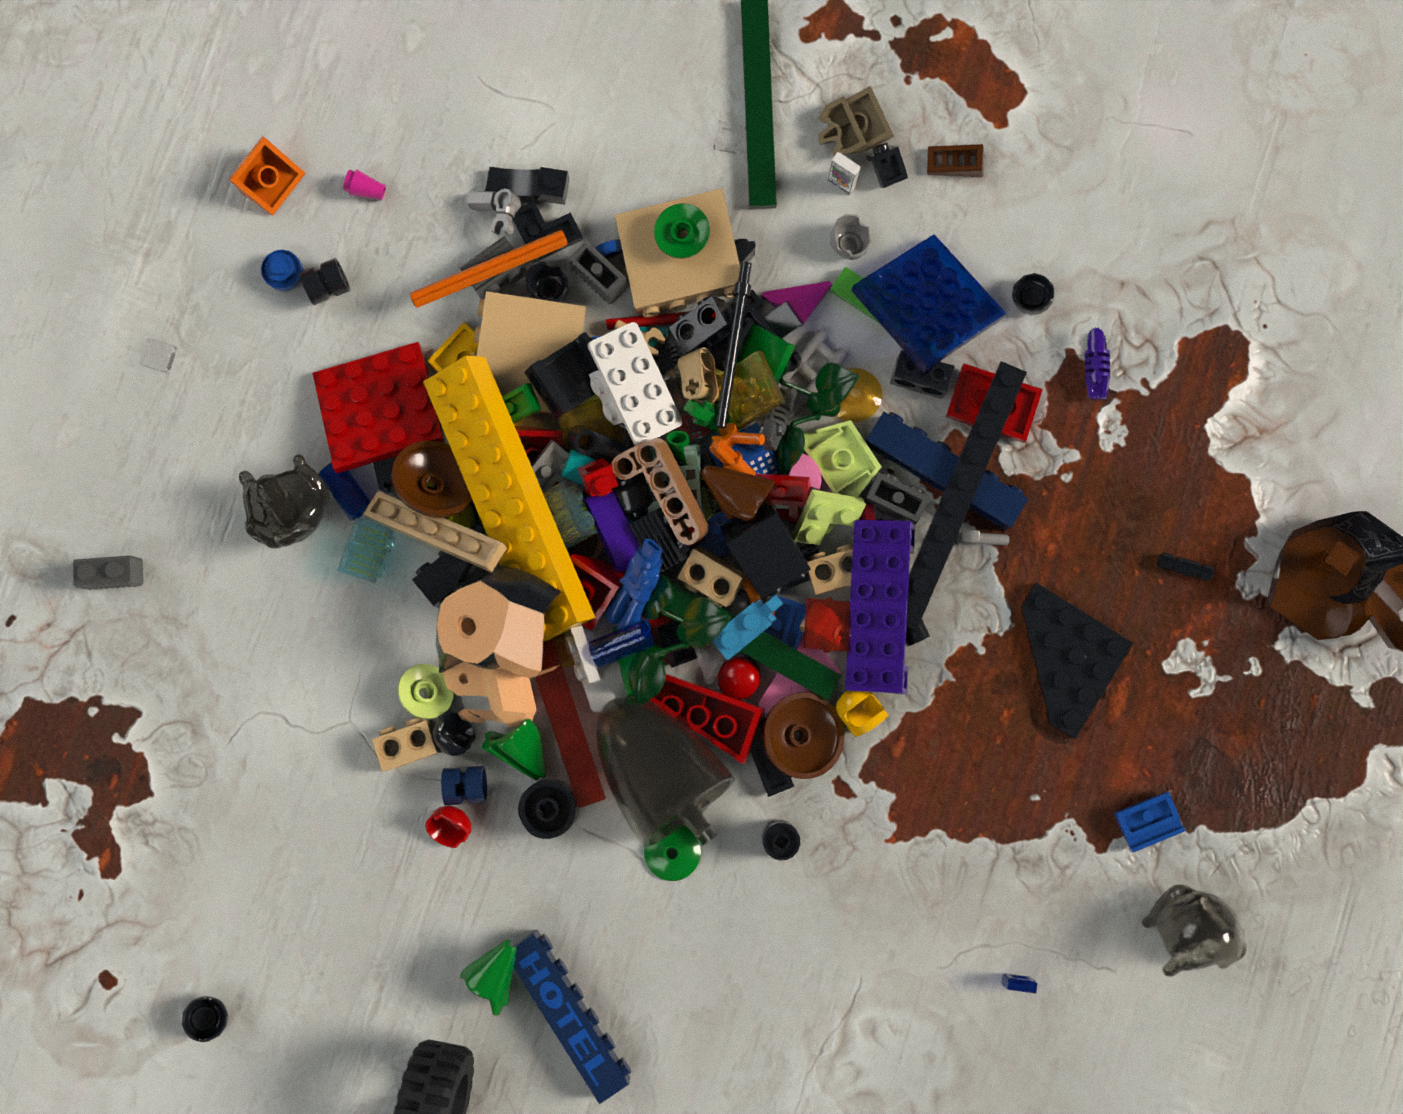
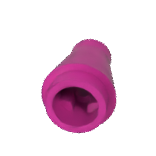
(362, 185)

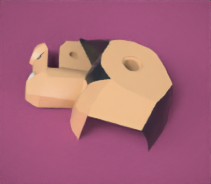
(494, 642)

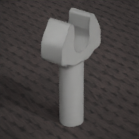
(970, 537)

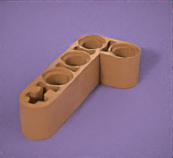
(665, 493)

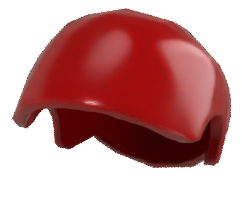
(739, 677)
(449, 826)

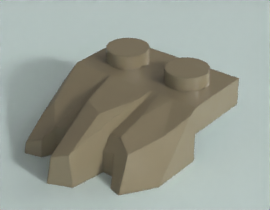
(855, 123)

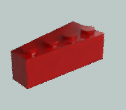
(715, 716)

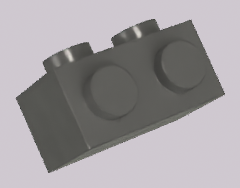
(896, 498)

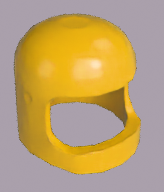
(860, 711)

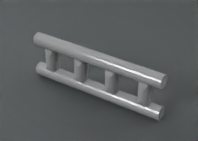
(815, 344)

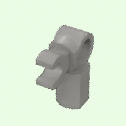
(502, 202)

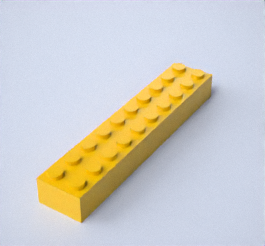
(506, 485)

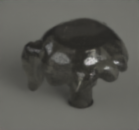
(284, 505)
(1196, 930)

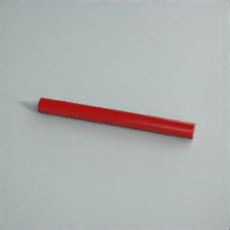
(661, 319)

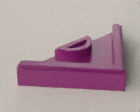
(802, 298)

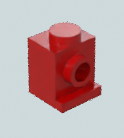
(597, 478)

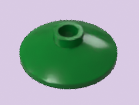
(677, 219)
(674, 868)

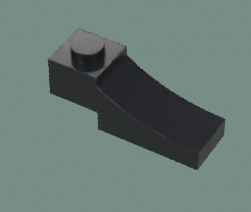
(531, 185)

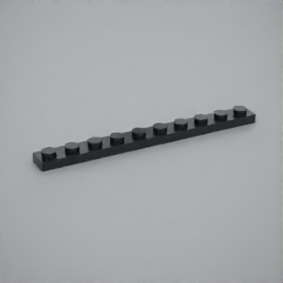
(961, 489)

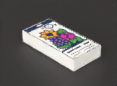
(843, 173)

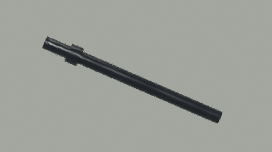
(741, 292)

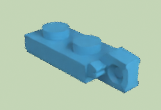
(746, 627)

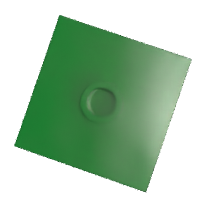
(775, 349)

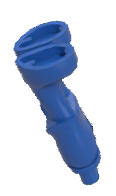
(637, 584)

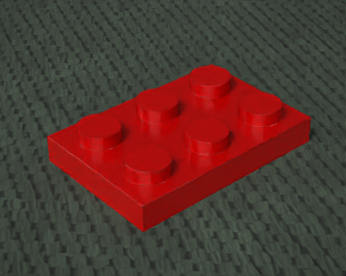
(969, 395)

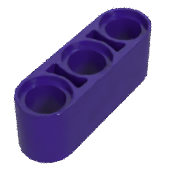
(612, 529)

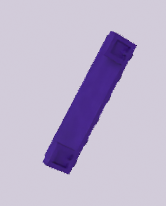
(879, 606)

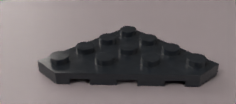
(1071, 656)

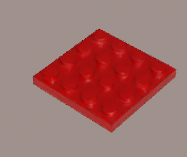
(376, 407)

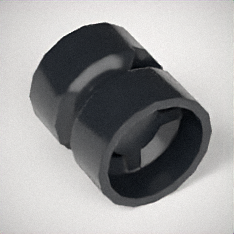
(323, 282)
(780, 840)

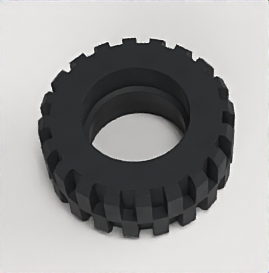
(436, 1080)

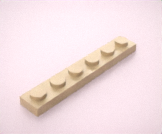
(436, 532)

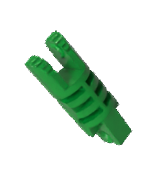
(704, 413)

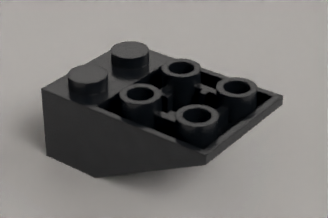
(443, 575)

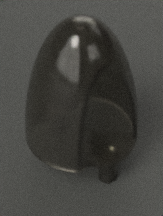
(658, 770)

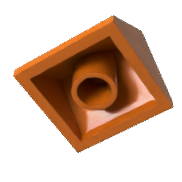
(266, 176)

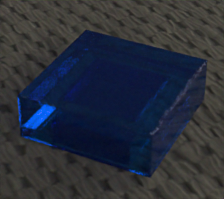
(1019, 983)

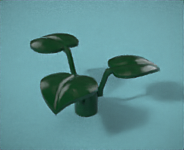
(833, 386)
(699, 627)

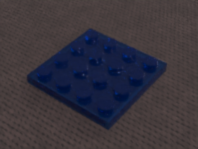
(928, 302)

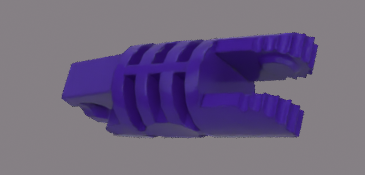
(1097, 365)

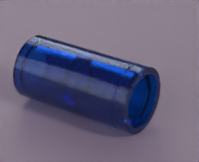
(345, 492)
(621, 644)

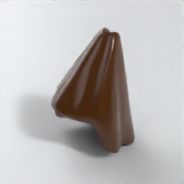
(736, 492)

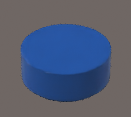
(610, 248)

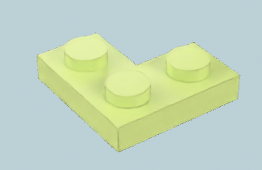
(824, 509)

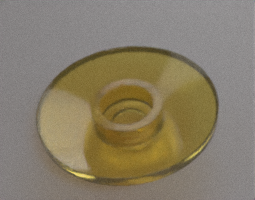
(865, 406)

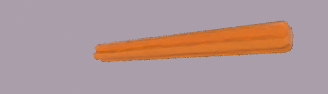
(488, 269)

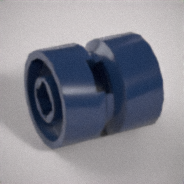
(474, 783)

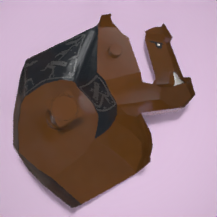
(1340, 577)

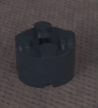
(534, 816)

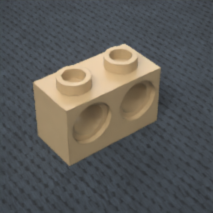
(715, 569)
(838, 576)
(408, 750)

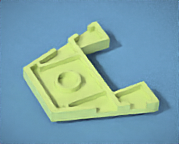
(842, 459)

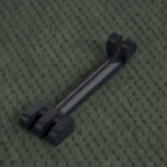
(751, 311)

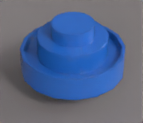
(281, 270)

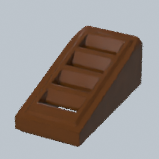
(955, 170)

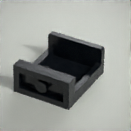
(564, 376)

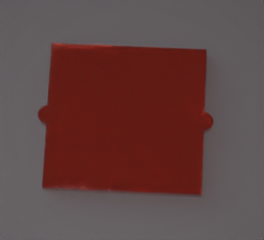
(827, 625)

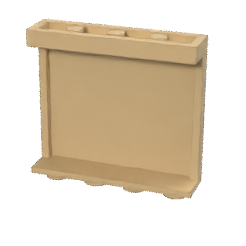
(669, 282)
(522, 331)

